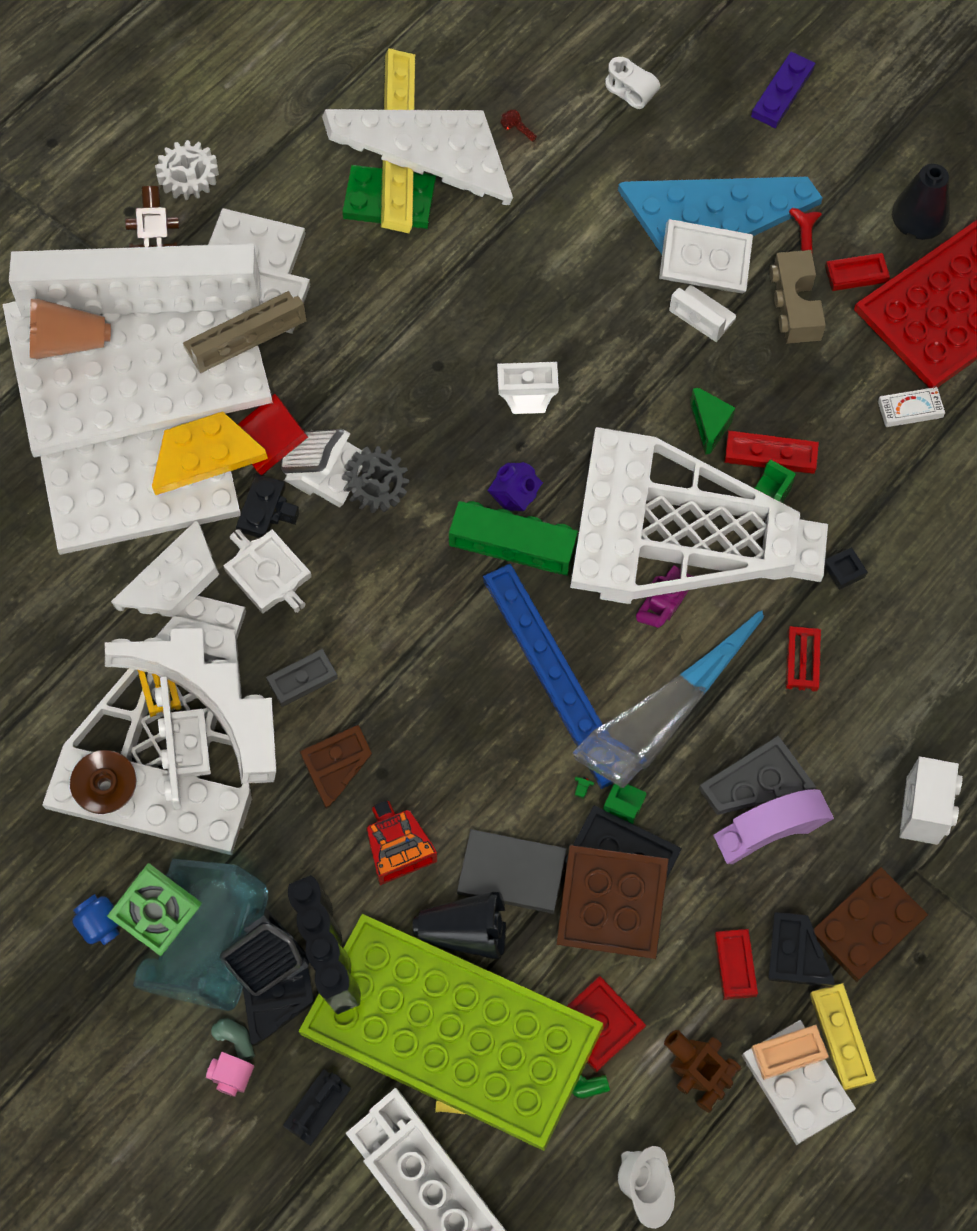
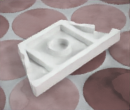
(172, 577)

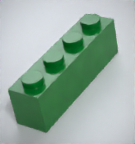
(513, 537)

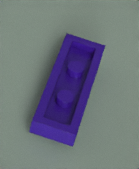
(783, 90)

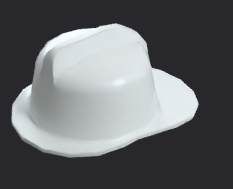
(648, 1183)

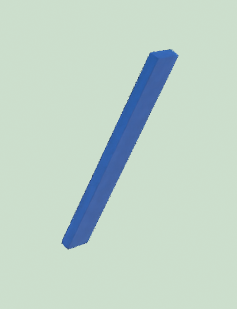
(544, 656)

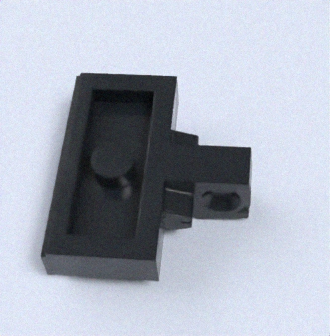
(265, 507)

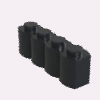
(324, 945)

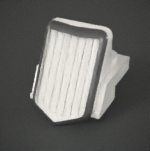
(320, 463)

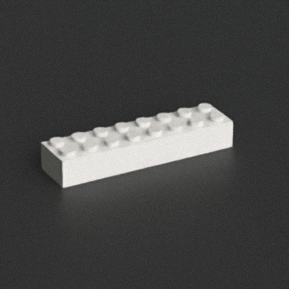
(138, 279)

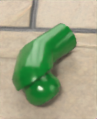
(591, 1087)

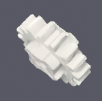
(187, 170)

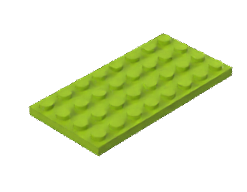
(457, 1033)

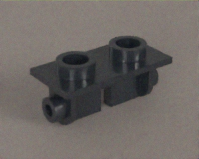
(317, 1107)

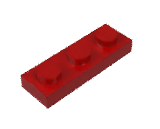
(758, 449)

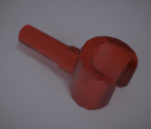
(513, 119)

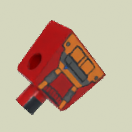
(398, 844)

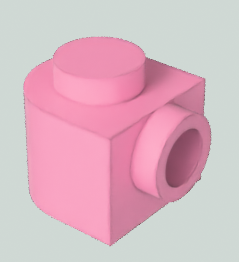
(230, 1074)

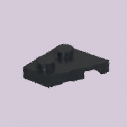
(797, 953)
(277, 1005)

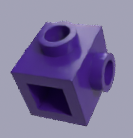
(515, 486)

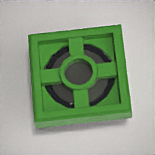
(155, 907)

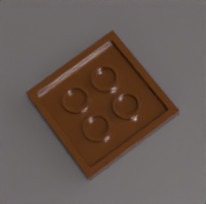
(612, 901)

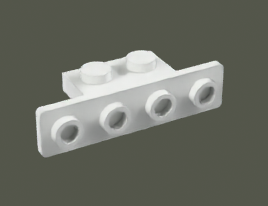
(186, 743)

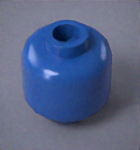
(93, 922)

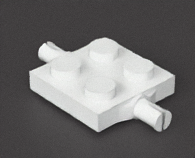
(267, 571)

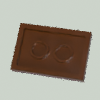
(869, 924)

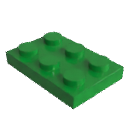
(364, 196)

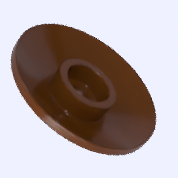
(96, 769)

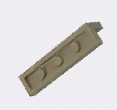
(245, 331)

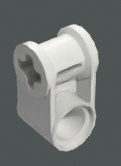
(633, 85)

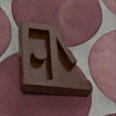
(336, 762)

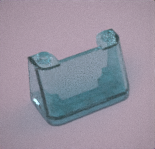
(192, 962)

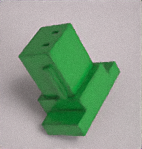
(582, 787)

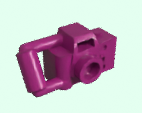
(663, 604)

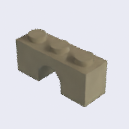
(799, 318)

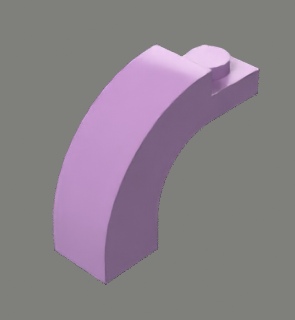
(773, 820)

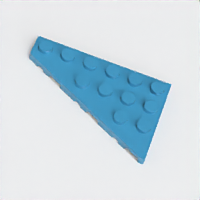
(726, 204)

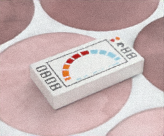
(911, 407)

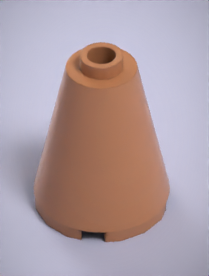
(64, 330)

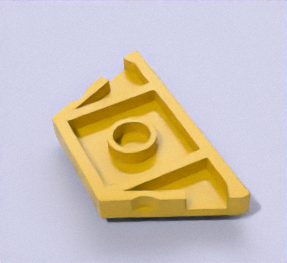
(203, 451)

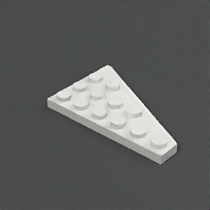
(434, 141)

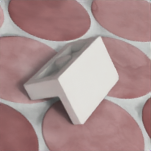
(701, 312)

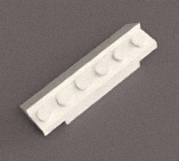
(418, 1170)

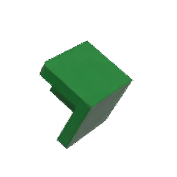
(776, 481)
(625, 802)

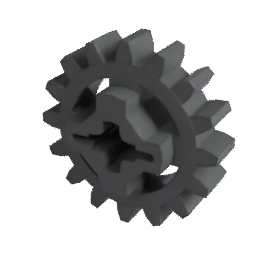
(370, 491)

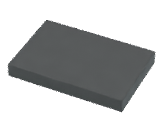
(520, 869)

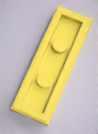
(842, 1037)

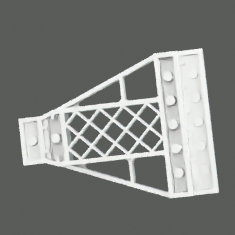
(614, 535)
(209, 810)

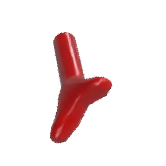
(806, 223)

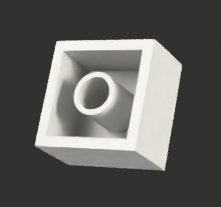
(930, 800)

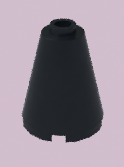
(924, 204)
(465, 925)

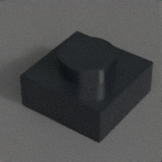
(845, 568)

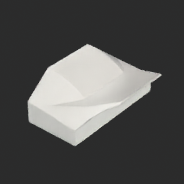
(528, 385)

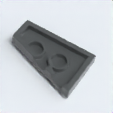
(756, 779)

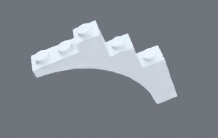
(215, 684)

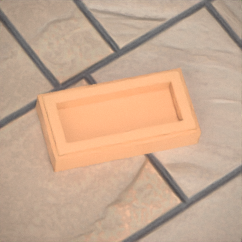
(789, 1052)

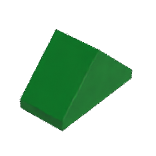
(711, 418)

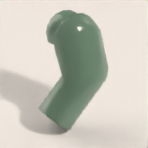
(236, 1034)

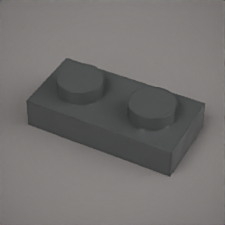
(302, 678)

